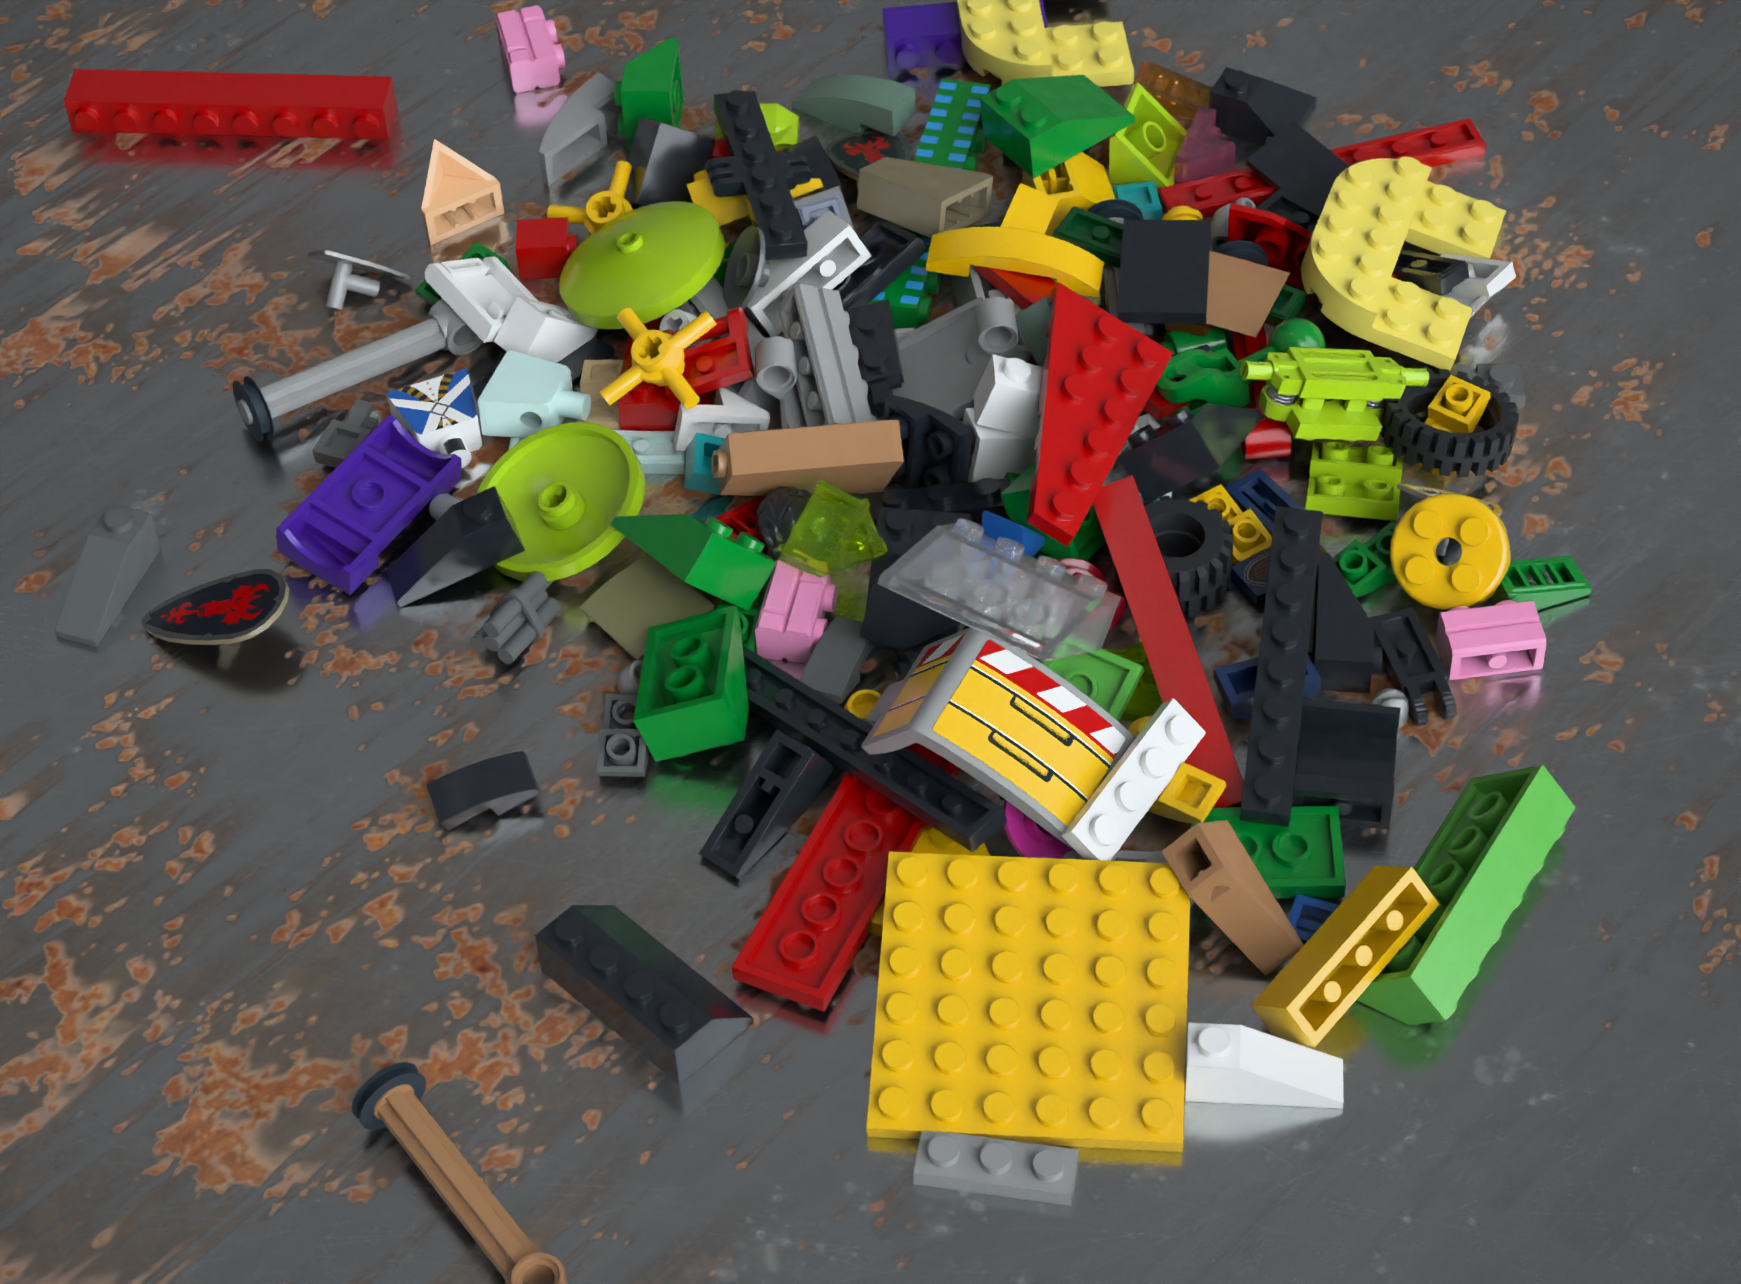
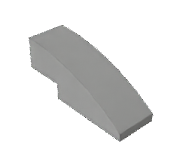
(578, 128)

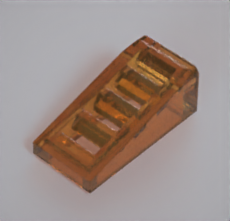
(1169, 87)

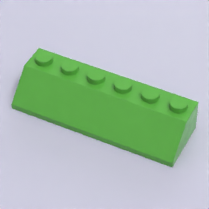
(1478, 876)

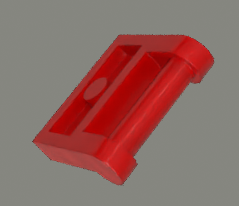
(721, 360)

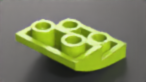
(1354, 481)

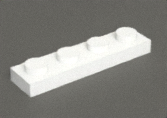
(1134, 783)

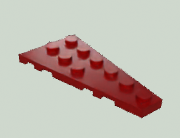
(1088, 403)

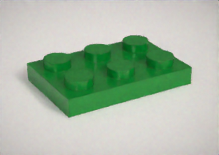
(1297, 857)

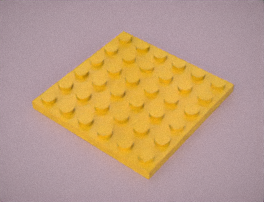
(1032, 1001)

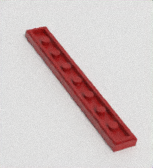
(1429, 146)
(1165, 629)

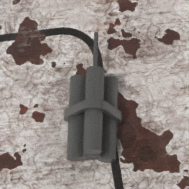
(518, 619)

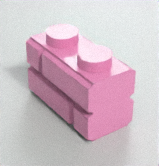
(529, 49)
(793, 613)
(1490, 640)

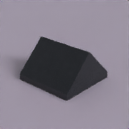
(665, 162)

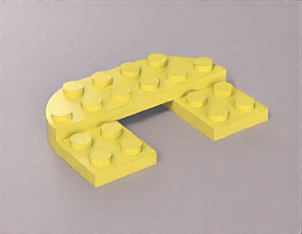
(1014, 44)
(1360, 239)

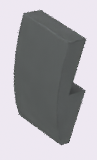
(837, 660)
(620, 743)

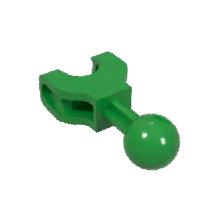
(1216, 375)

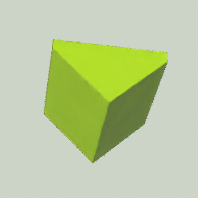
(1147, 146)

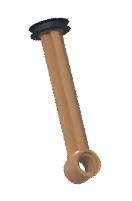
(393, 1101)

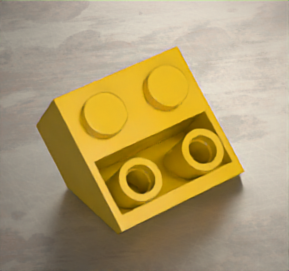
(1075, 182)

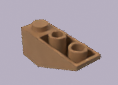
(1233, 893)

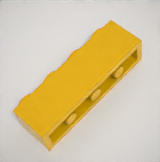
(1345, 955)

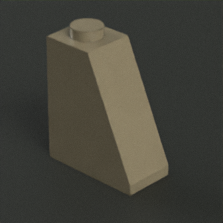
(924, 195)

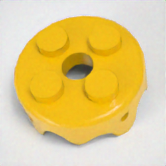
(1483, 556)

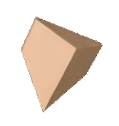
(457, 195)

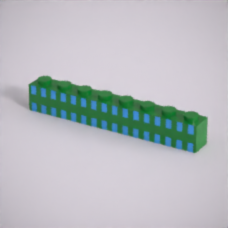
(949, 140)

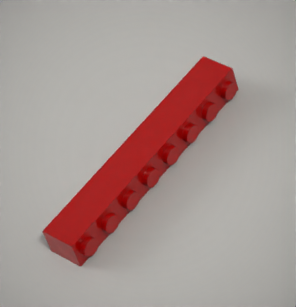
(231, 104)

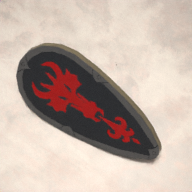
(864, 148)
(221, 610)

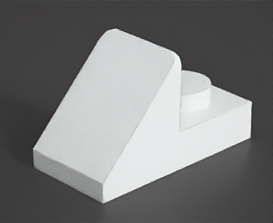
(726, 416)

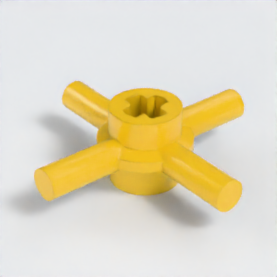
(601, 206)
(658, 358)

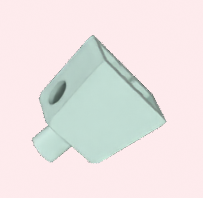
(529, 397)

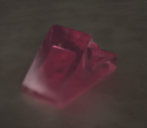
(1203, 151)

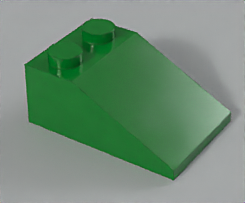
(1049, 119)
(702, 554)
(693, 685)

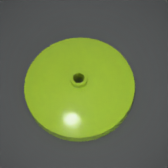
(642, 262)
(564, 495)

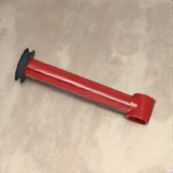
(1269, 437)

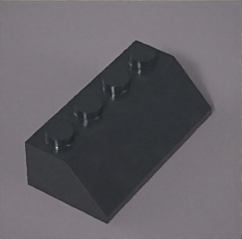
(639, 988)

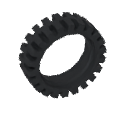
(1447, 449)

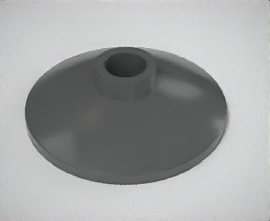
(746, 268)

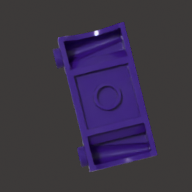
(365, 505)

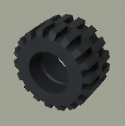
(1201, 547)

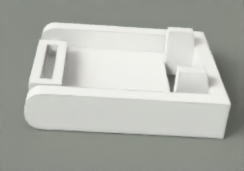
(477, 292)

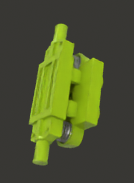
(1330, 390)

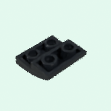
(933, 444)

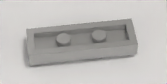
(996, 1167)

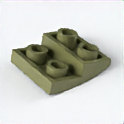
(642, 598)

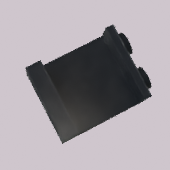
(1347, 760)

